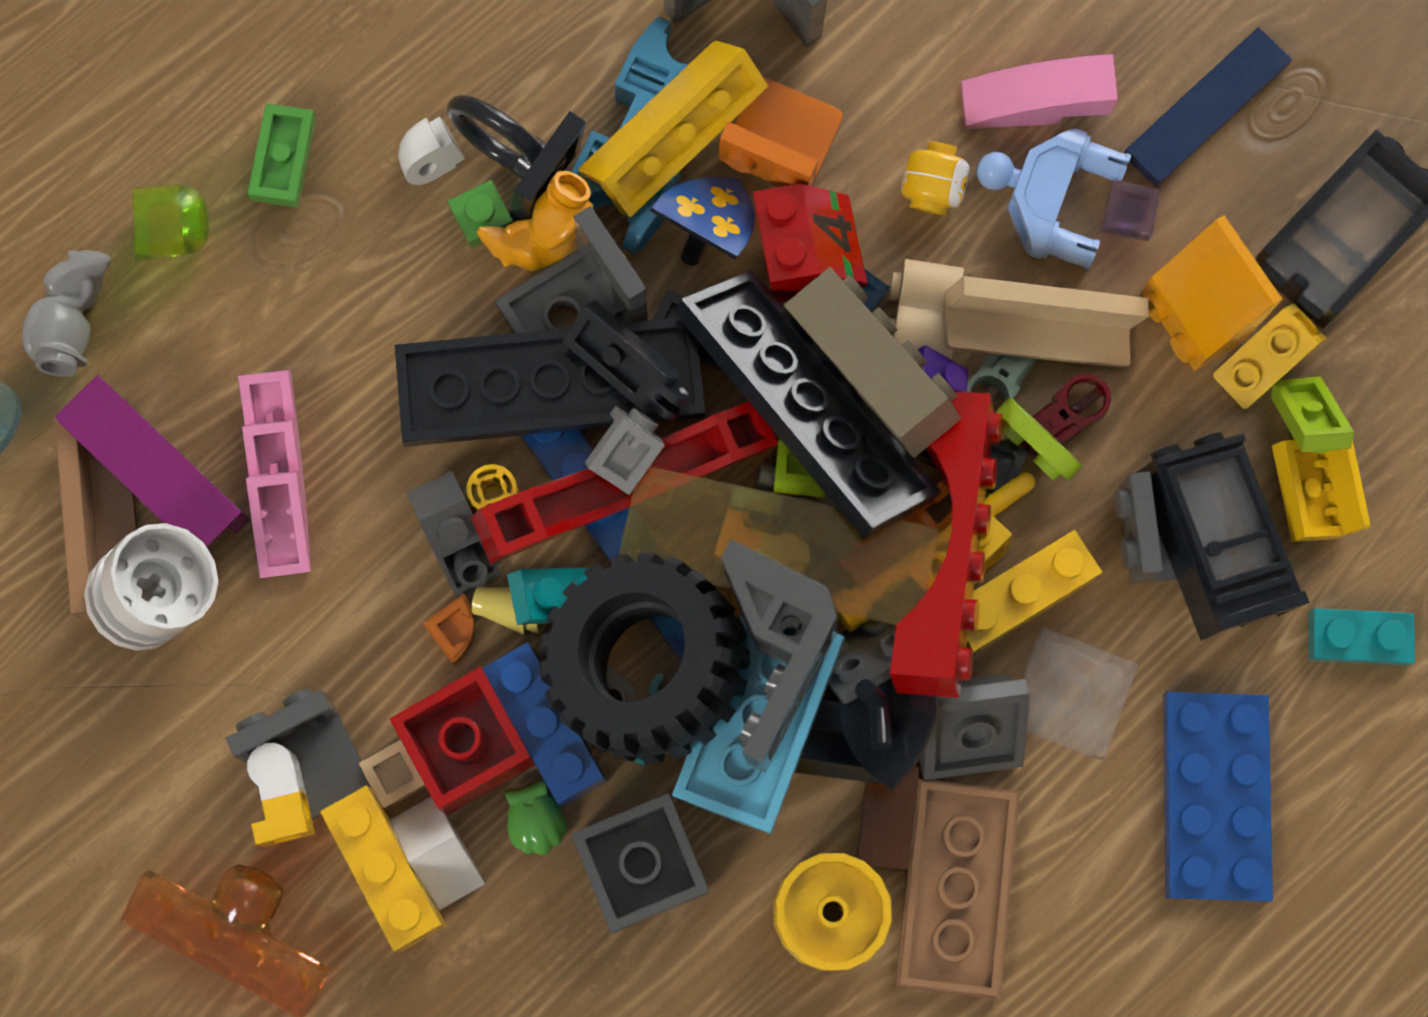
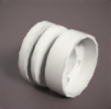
(172, 571)

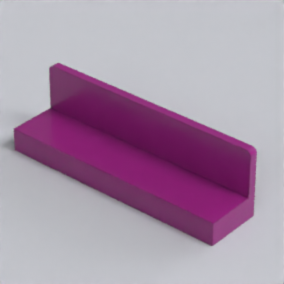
(148, 463)

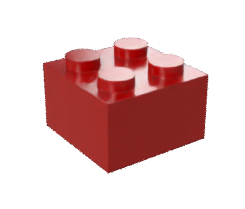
(462, 741)

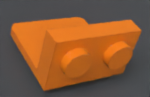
(781, 136)

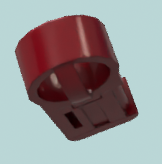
(1063, 421)

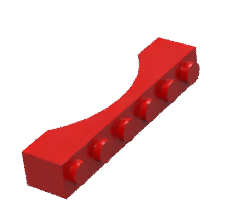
(586, 497)
(932, 637)

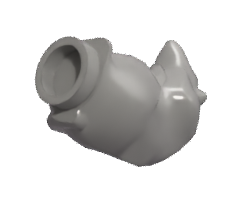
(55, 328)

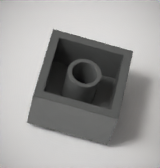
(640, 863)

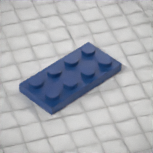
(1217, 797)

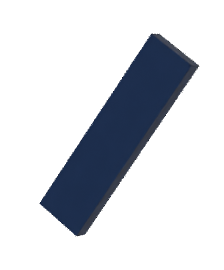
(1207, 107)

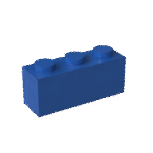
(556, 750)

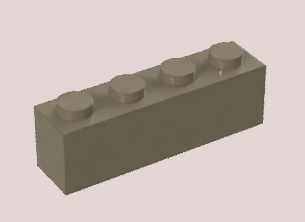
(874, 362)

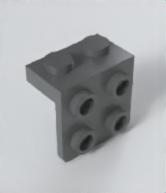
(1142, 545)
(318, 739)

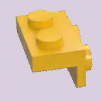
(1320, 492)

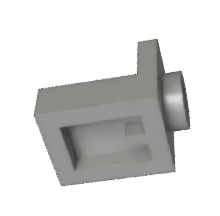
(626, 449)

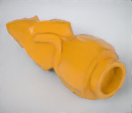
(549, 232)

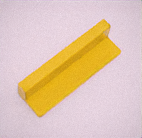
(674, 126)

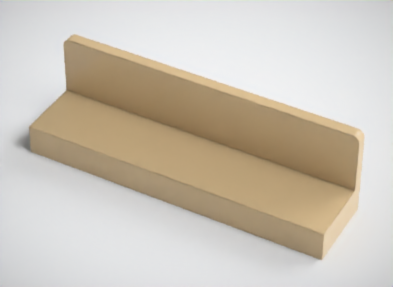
(1041, 321)

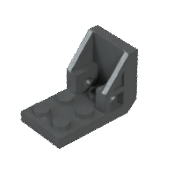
(770, 602)

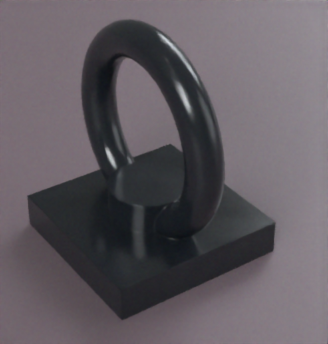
(538, 159)

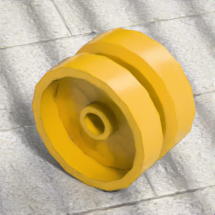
(861, 902)

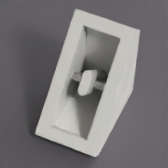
(436, 853)

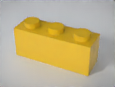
(1031, 589)
(382, 869)

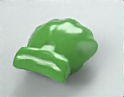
(534, 819)

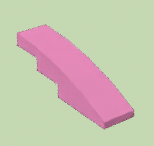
(275, 474)

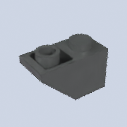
(452, 534)

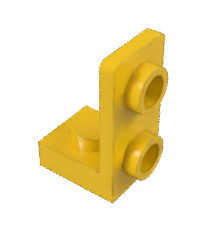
(1269, 355)

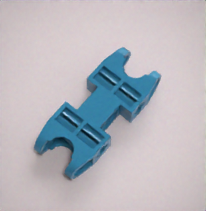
(641, 79)

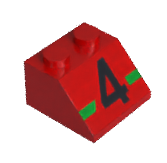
(803, 234)

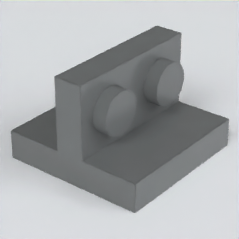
(978, 730)

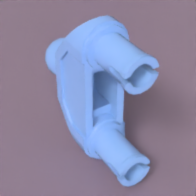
(1042, 187)

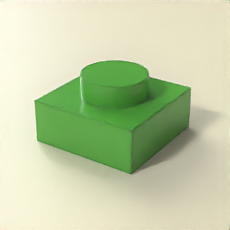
(477, 209)

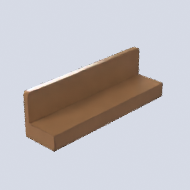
(94, 513)

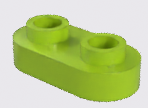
(1052, 456)

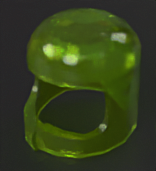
(168, 221)

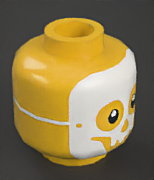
(935, 179)

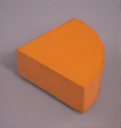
(453, 628)

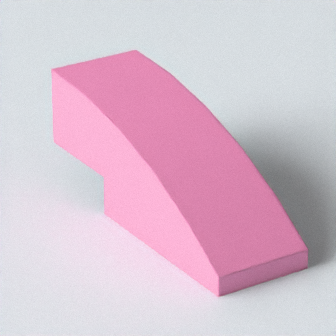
(1040, 93)

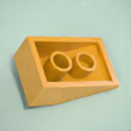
(1210, 295)

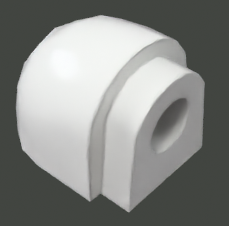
(428, 152)

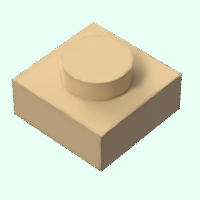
(392, 775)

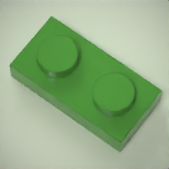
(282, 155)

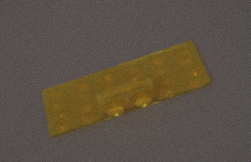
(698, 516)

